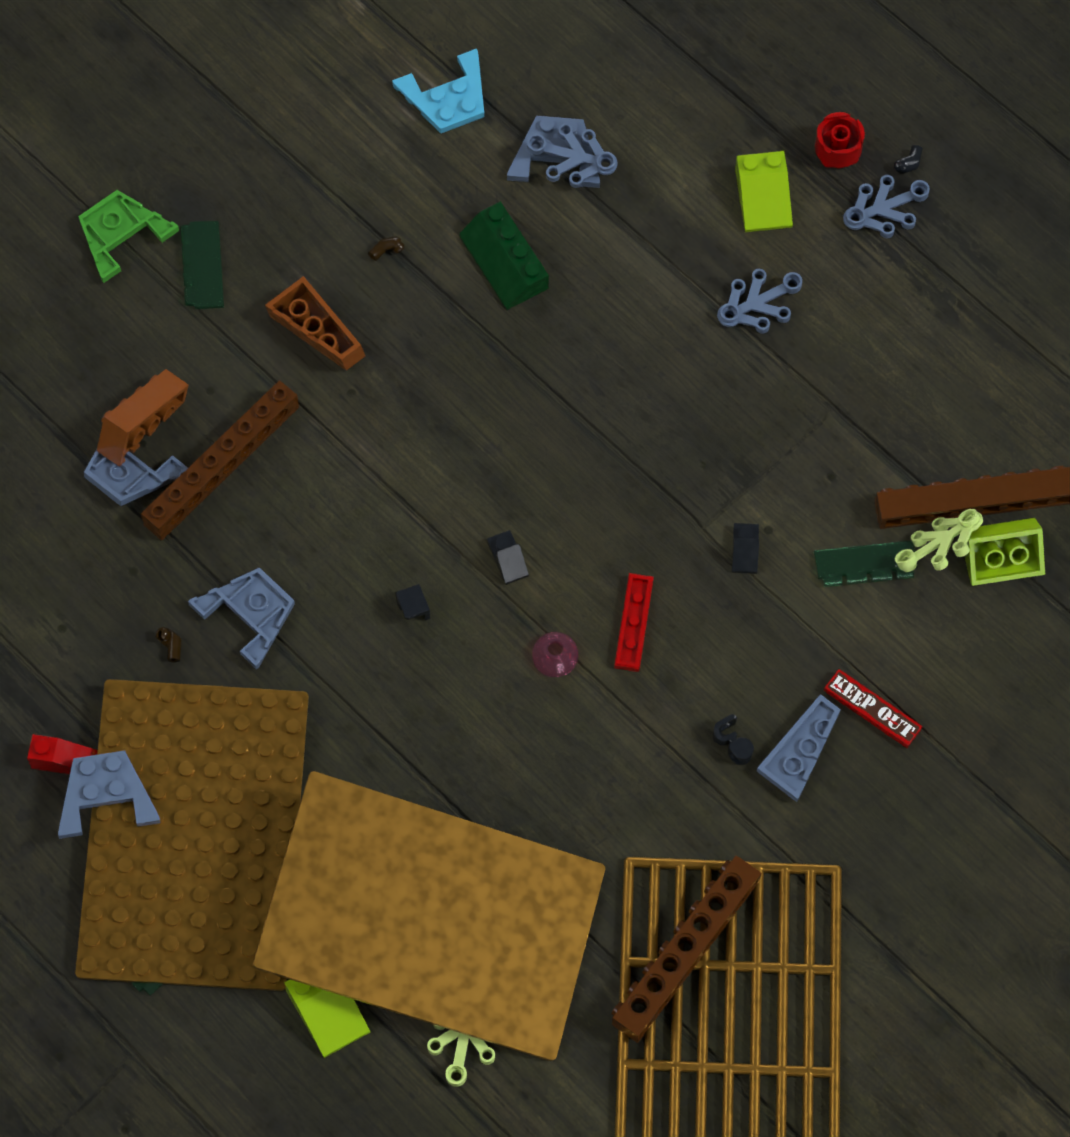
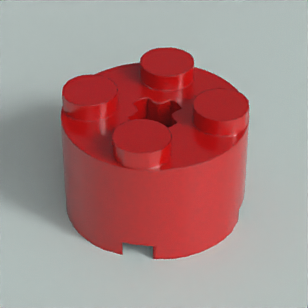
(839, 140)

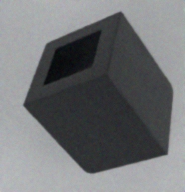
(412, 602)

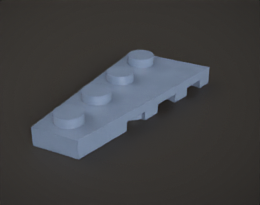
(798, 751)

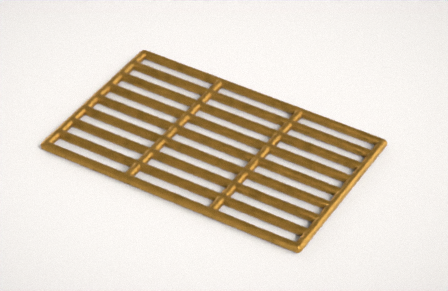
(731, 966)

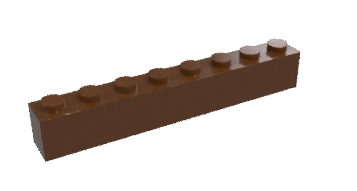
(985, 495)

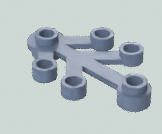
(575, 155)
(884, 208)
(757, 302)

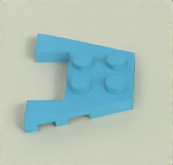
(449, 103)

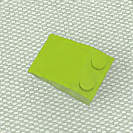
(764, 191)
(329, 1017)

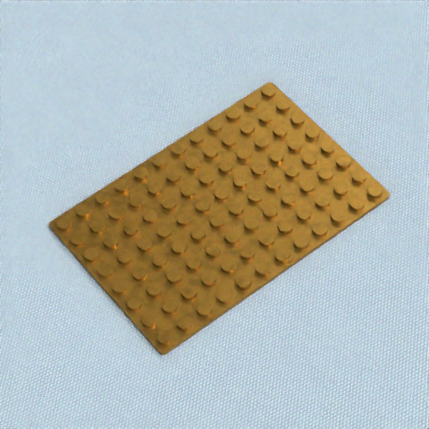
(196, 888)
(430, 916)

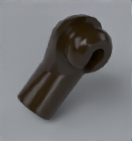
(386, 244)
(171, 641)

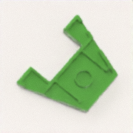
(114, 222)

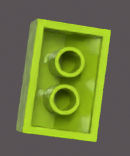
(1005, 552)

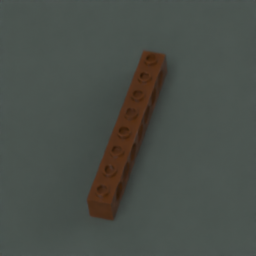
(220, 460)
(637, 1024)

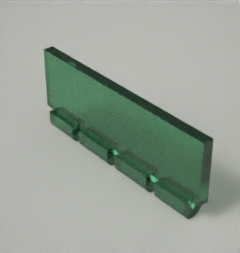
(203, 265)
(859, 561)

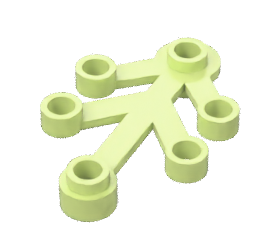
(942, 539)
(460, 1054)

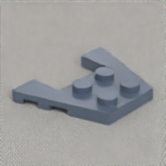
(549, 129)
(132, 478)
(256, 602)
(101, 782)

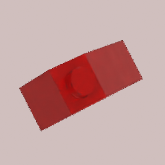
(55, 753)

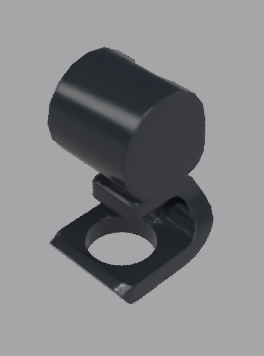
(739, 749)

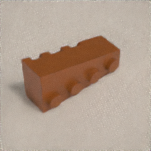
(312, 320)
(140, 415)

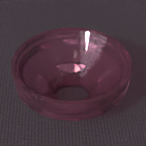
(555, 664)

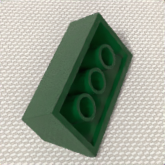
(504, 256)

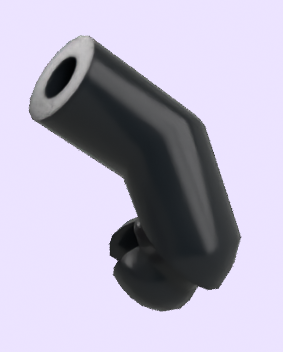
(910, 162)

